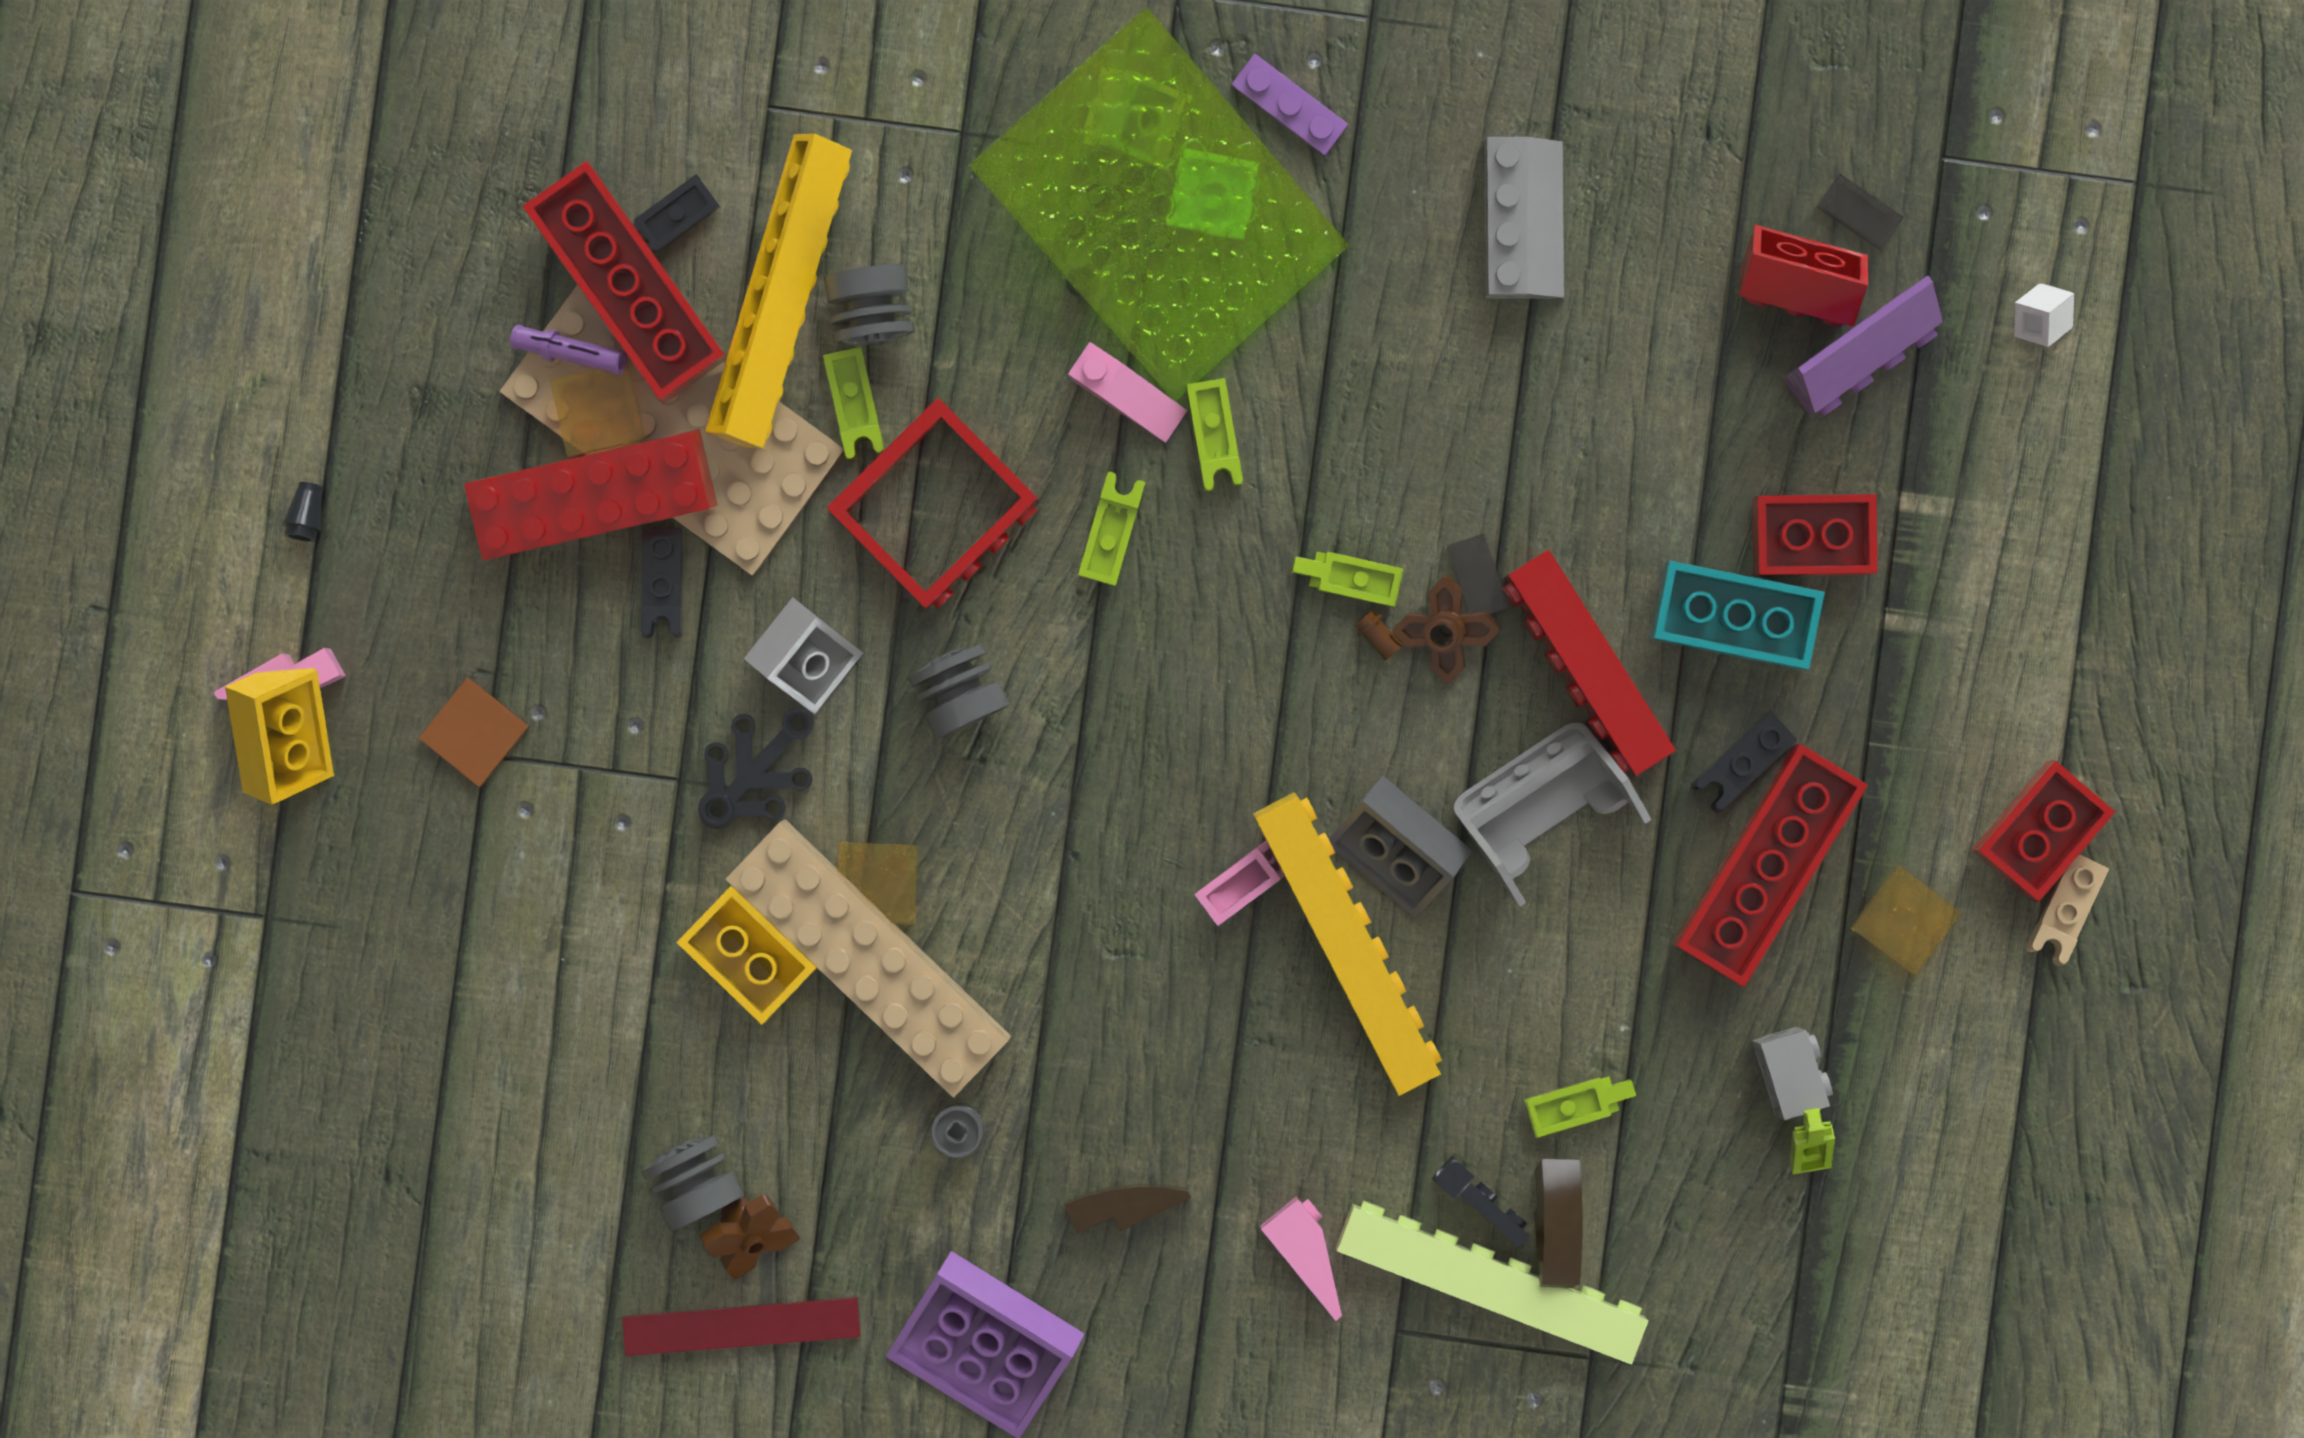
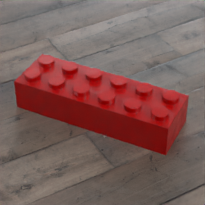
(625, 282)
(591, 494)
(1588, 664)
(1770, 864)

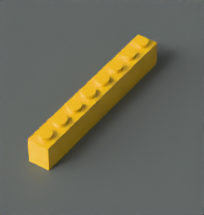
(779, 291)
(1347, 944)

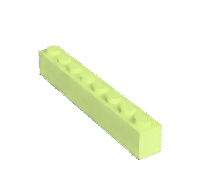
(1490, 1282)

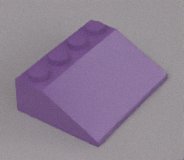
(1867, 347)
(985, 1345)

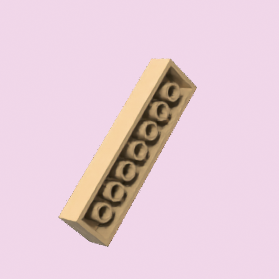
(868, 958)

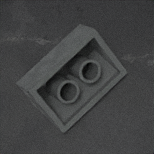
(1399, 847)

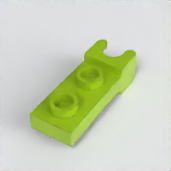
(853, 400)
(1214, 431)
(1110, 532)

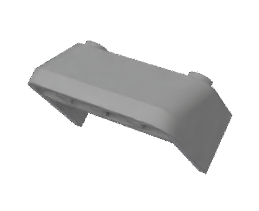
(1538, 794)

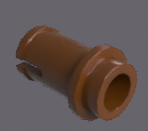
(1378, 634)

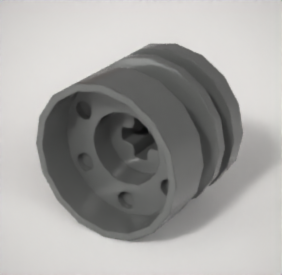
(869, 304)
(958, 690)
(692, 1182)

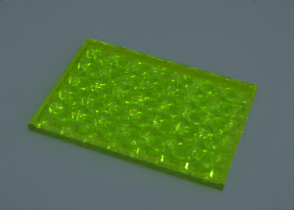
(1159, 204)

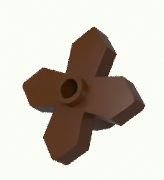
(1446, 609)
(747, 1232)

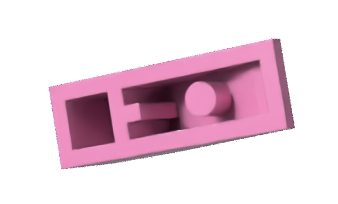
(1126, 392)
(1302, 1243)

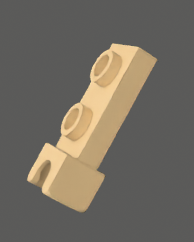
(2068, 908)

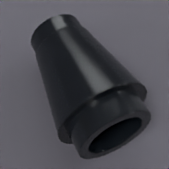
(304, 513)

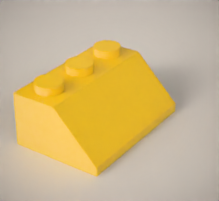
(279, 733)
(746, 955)

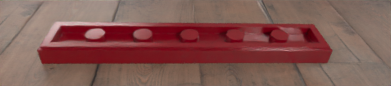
(741, 1326)

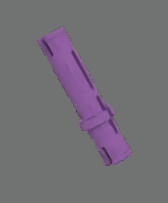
(554, 346)

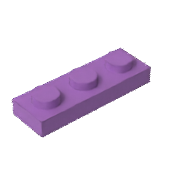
(1289, 105)

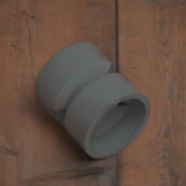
(957, 1130)

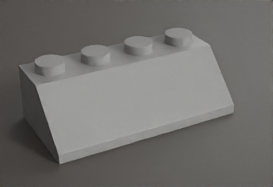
(1523, 218)

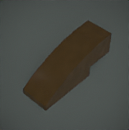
(1124, 1203)
(1559, 1222)

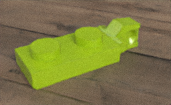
(1351, 577)
(1576, 1104)
(1812, 1144)

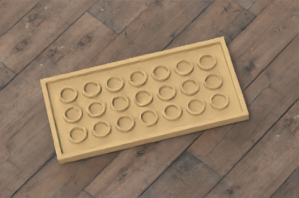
(754, 487)

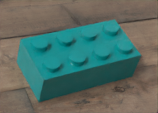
(1737, 615)

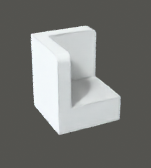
(2044, 314)

